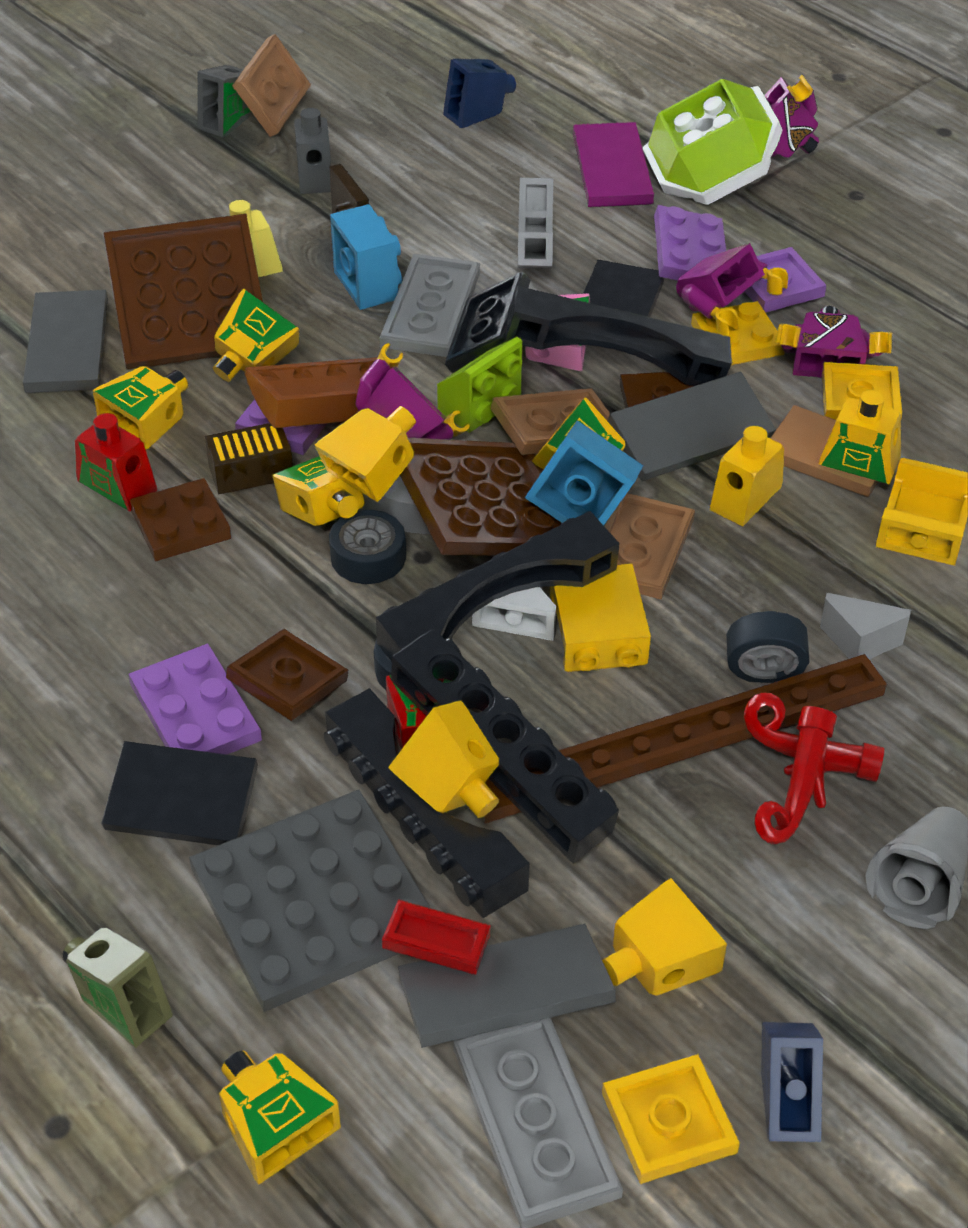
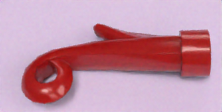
(854, 759)
(806, 778)

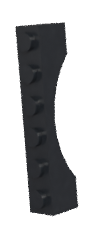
(555, 320)
(564, 556)
(475, 859)

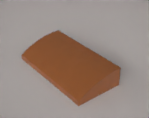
(307, 391)

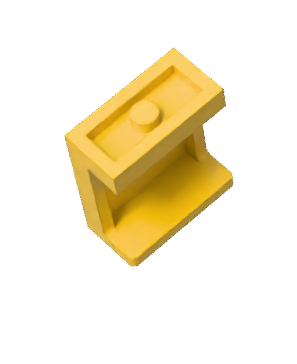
(925, 512)
(603, 622)

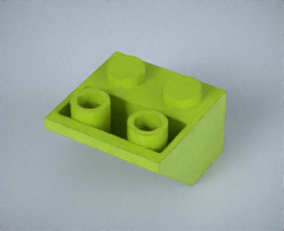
(477, 383)

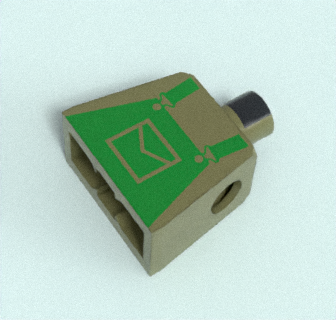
(107, 966)

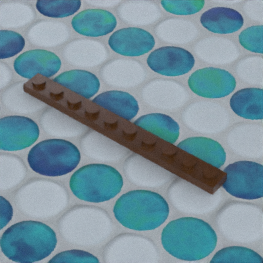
(711, 726)

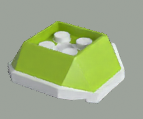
(713, 142)

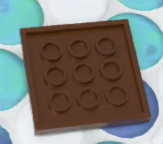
(178, 286)
(475, 495)

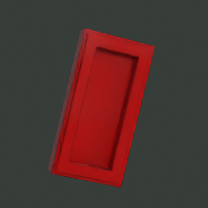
(436, 937)

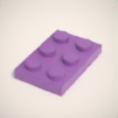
(685, 239)
(195, 703)

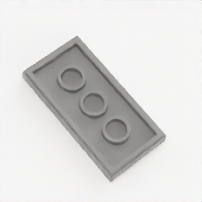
(429, 305)
(537, 1122)

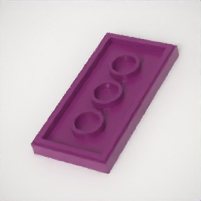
(612, 164)

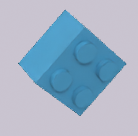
(365, 256)
(584, 477)

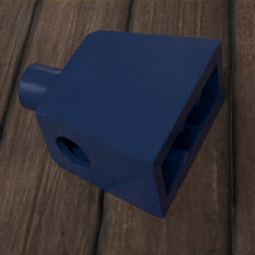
(475, 91)

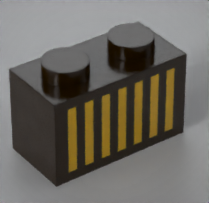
(247, 457)

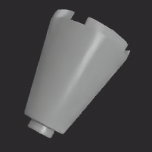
(922, 870)

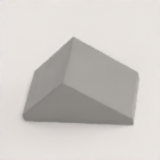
(863, 625)

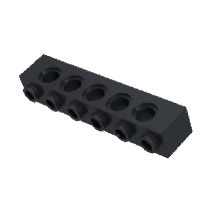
(569, 828)

